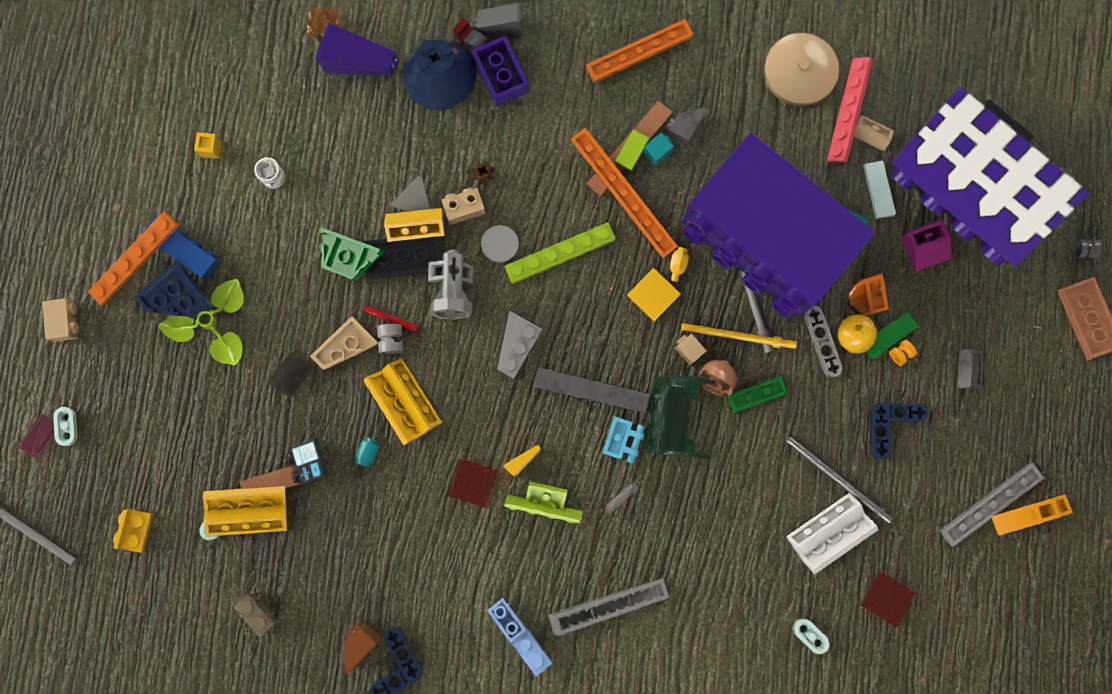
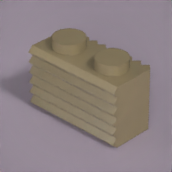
(256, 614)

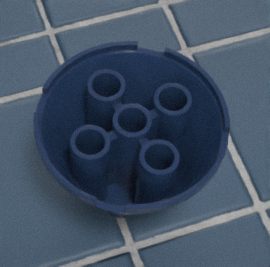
(439, 74)

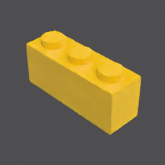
(414, 224)

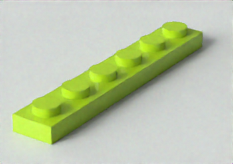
(560, 253)

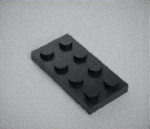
(404, 257)

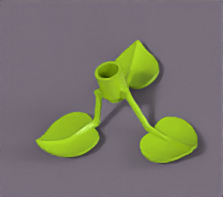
(227, 348)

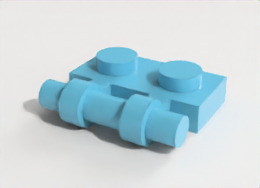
(618, 437)

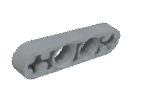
(820, 342)

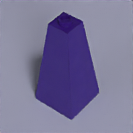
(352, 54)

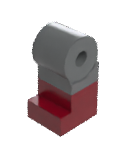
(468, 35)

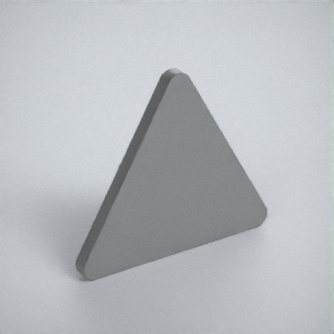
(412, 197)

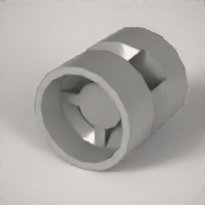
(390, 339)

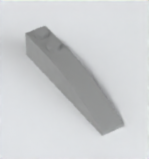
(607, 607)

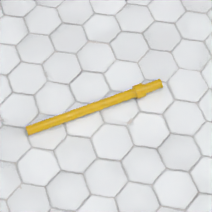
(775, 341)

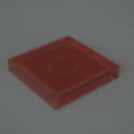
(472, 483)
(887, 599)

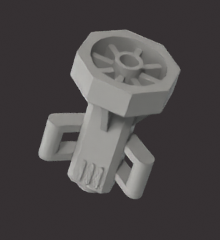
(451, 300)

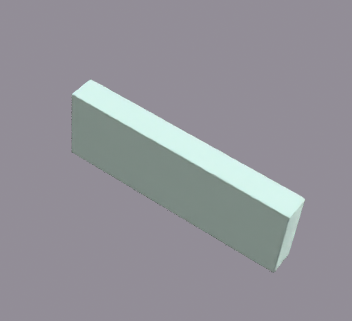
(879, 189)

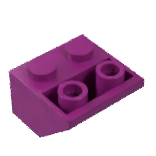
(928, 245)

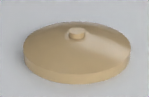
(801, 69)

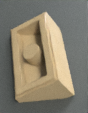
(873, 133)

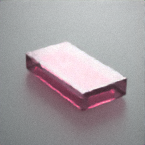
(37, 436)

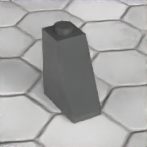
(500, 21)

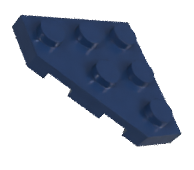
(174, 294)

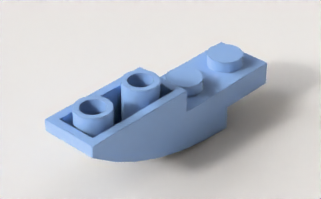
(520, 637)

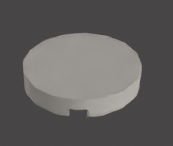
(500, 244)

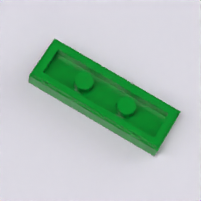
(892, 334)
(757, 394)

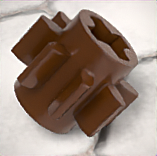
(480, 169)

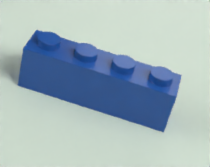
(189, 253)

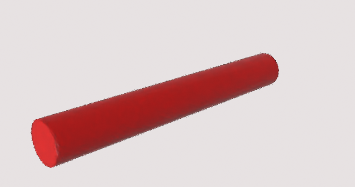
(390, 318)

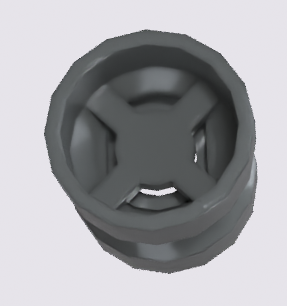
(1087, 248)

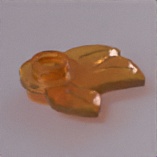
(318, 20)

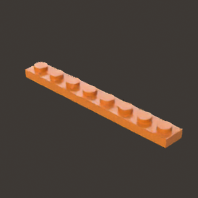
(624, 193)

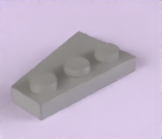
(517, 343)

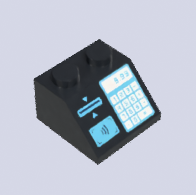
(307, 463)

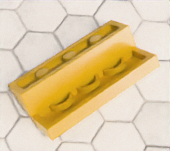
(402, 401)
(245, 511)

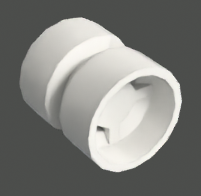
(269, 173)

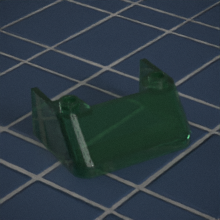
(669, 415)

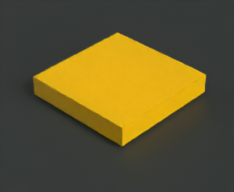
(653, 294)

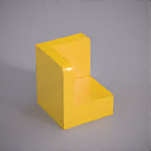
(208, 145)

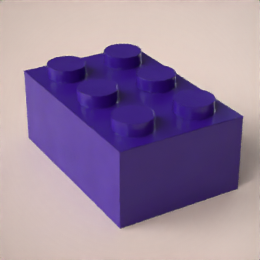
(500, 71)

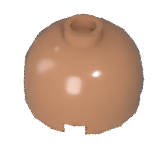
(722, 373)

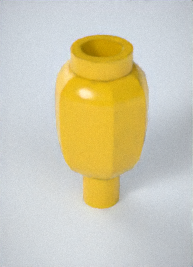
(679, 263)

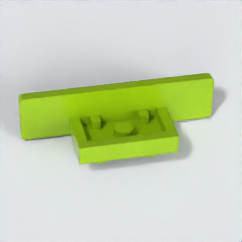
(544, 501)

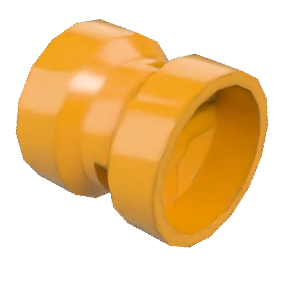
(903, 352)

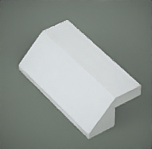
(832, 533)

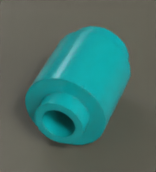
(367, 452)

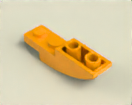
(1031, 514)

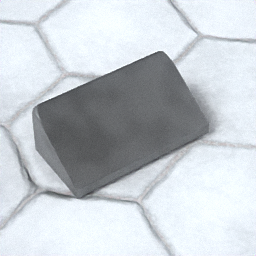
(970, 369)

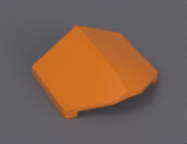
(869, 295)

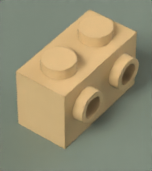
(463, 205)
(60, 320)

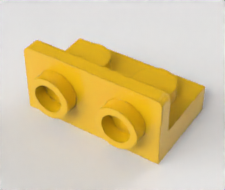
(132, 530)

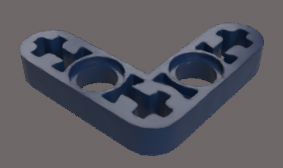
(889, 415)
(402, 672)

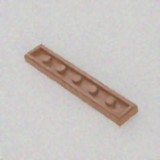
(647, 126)

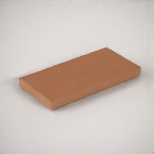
(1088, 317)

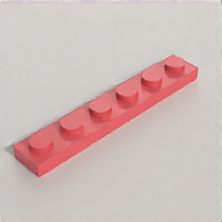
(849, 110)

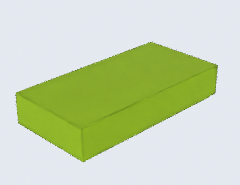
(632, 150)

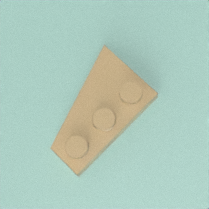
(343, 344)

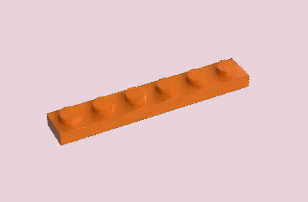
(639, 51)
(133, 258)

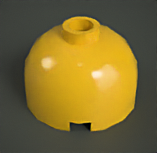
(857, 333)

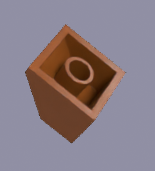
(358, 644)

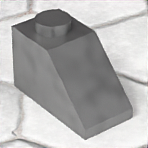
(685, 125)

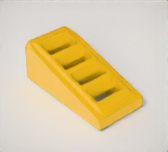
(519, 463)

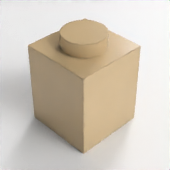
(690, 348)

